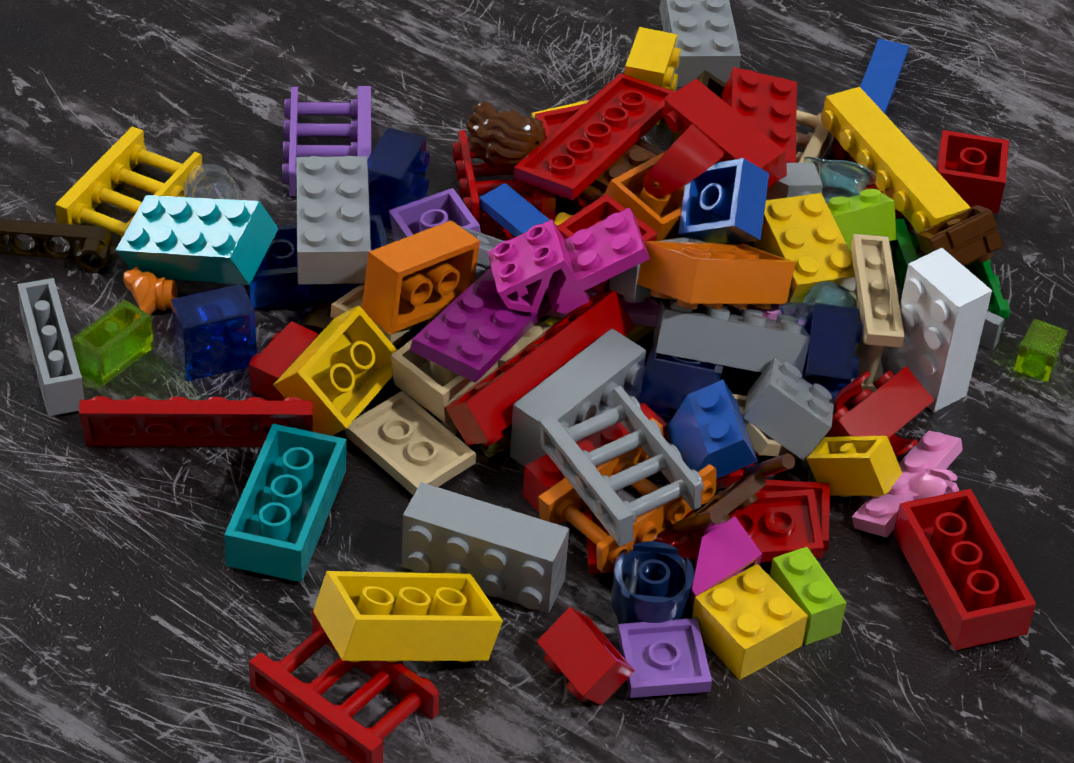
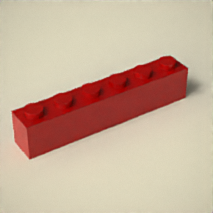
(488, 405)

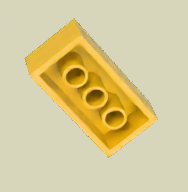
(407, 616)

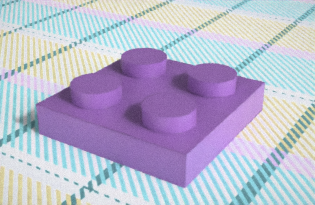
(665, 657)

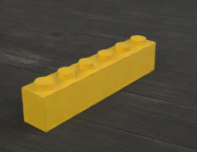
(900, 168)

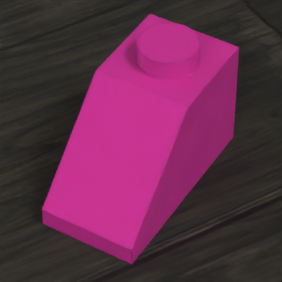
(723, 554)

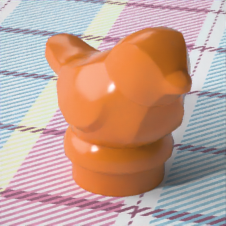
(149, 290)

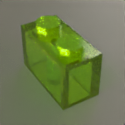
(113, 342)

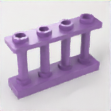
(357, 130)

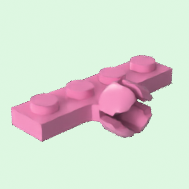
(922, 477)

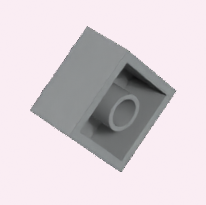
(789, 408)

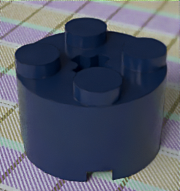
(651, 584)

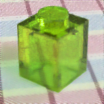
(1040, 350)

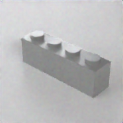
(51, 346)

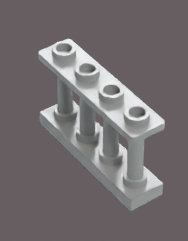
(600, 490)

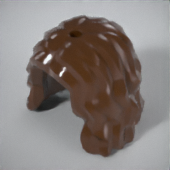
(502, 137)

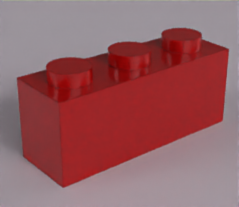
(884, 410)

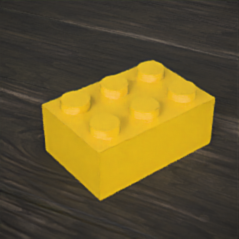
(807, 234)
(340, 371)

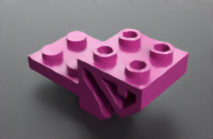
(567, 267)

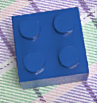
(725, 203)

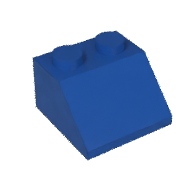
(712, 431)

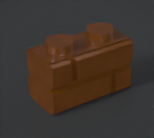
(966, 236)

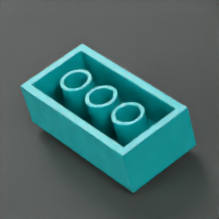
(198, 238)
(285, 503)

